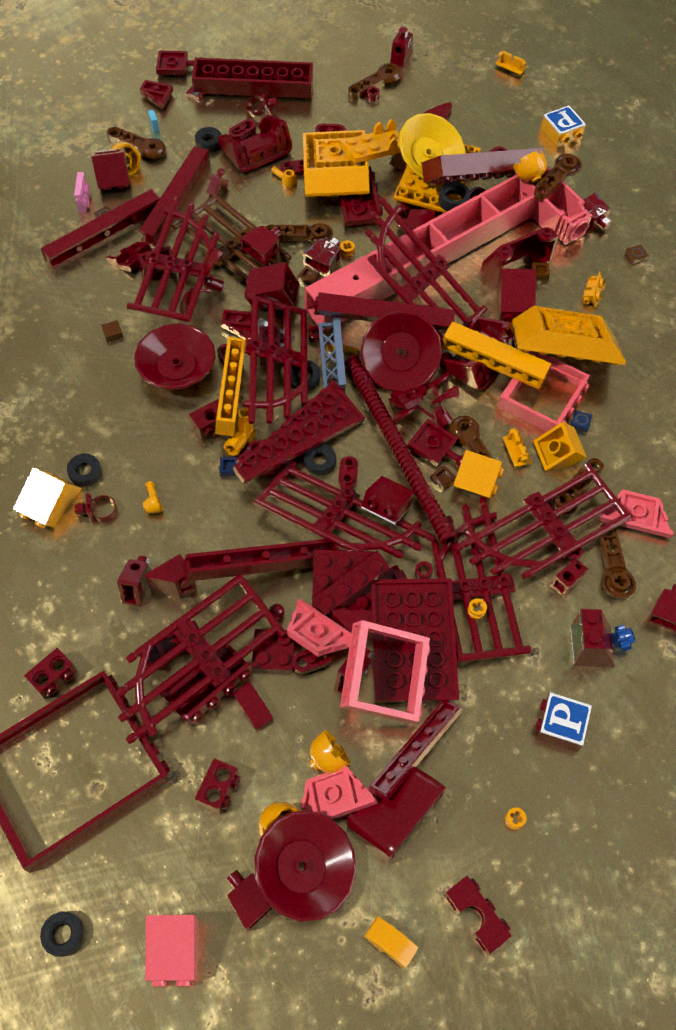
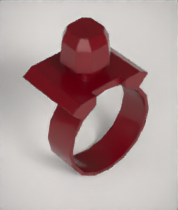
(267, 106)
(82, 509)

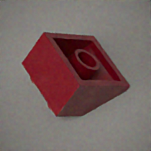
(170, 580)

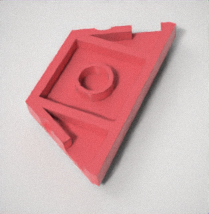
(645, 511)
(317, 631)
(336, 794)

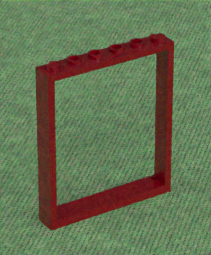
(39, 718)

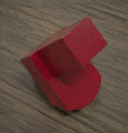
(216, 182)

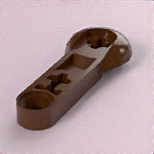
(385, 74)
(149, 148)
(565, 166)
(304, 232)
(471, 439)
(577, 490)
(615, 567)

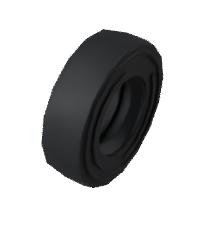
(207, 132)
(312, 381)
(78, 460)
(320, 469)
(49, 927)

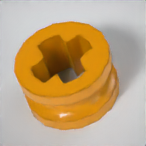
(347, 248)
(480, 613)
(509, 820)

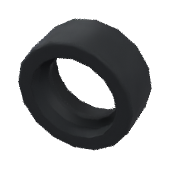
(453, 188)

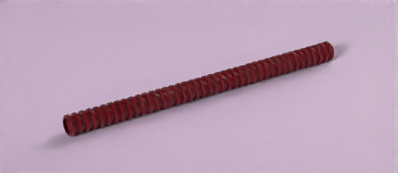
(400, 451)

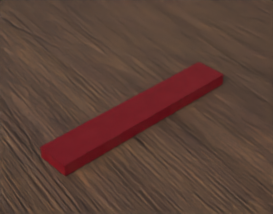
(414, 750)

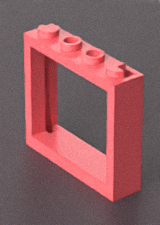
(525, 413)
(354, 671)

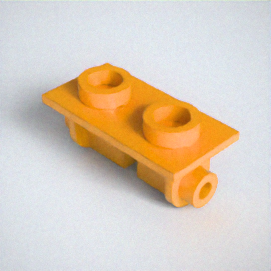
(516, 65)
(593, 289)
(516, 448)

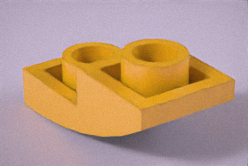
(391, 941)

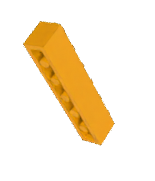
(496, 355)
(230, 387)

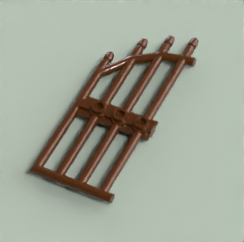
(233, 246)

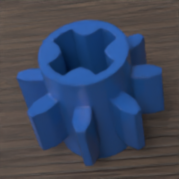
(623, 638)

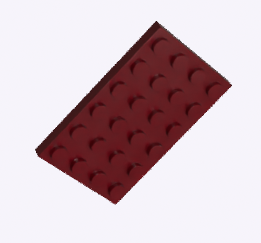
(420, 609)

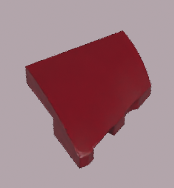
(129, 256)

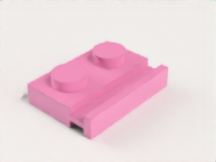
(81, 192)

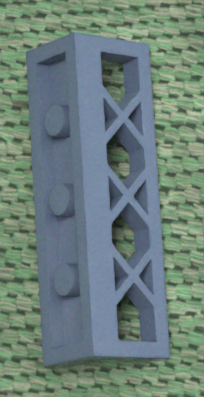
(338, 351)

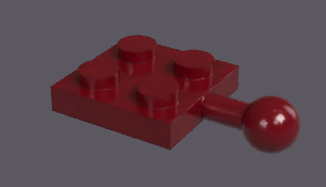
(173, 62)
(434, 444)
(276, 652)

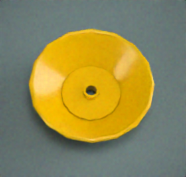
(429, 135)

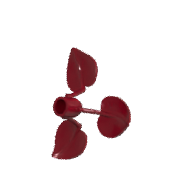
(211, 282)
(440, 412)

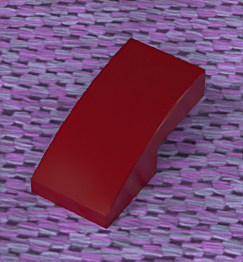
(252, 705)

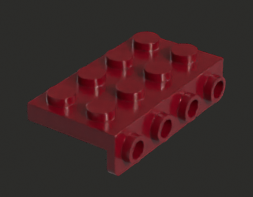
(357, 207)
(209, 697)

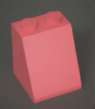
(171, 949)

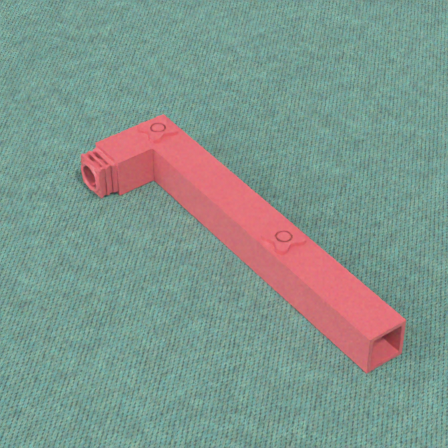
(457, 234)

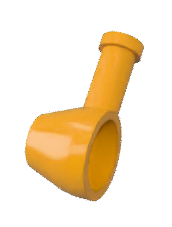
(288, 177)
(349, 349)
(152, 503)

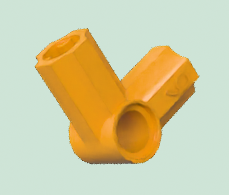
(243, 433)

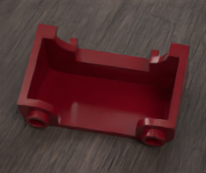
(259, 149)
(535, 247)
(473, 372)
(390, 822)

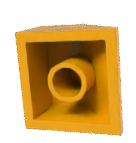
(559, 448)

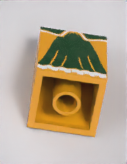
(45, 498)

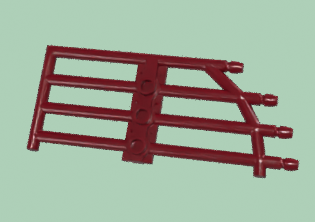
(171, 263)
(426, 275)
(272, 353)
(335, 512)
(552, 525)
(480, 587)
(200, 651)

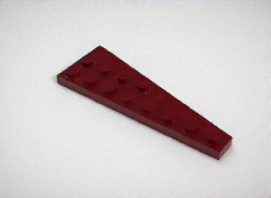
(317, 422)

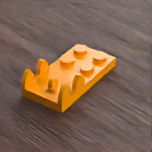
(373, 145)

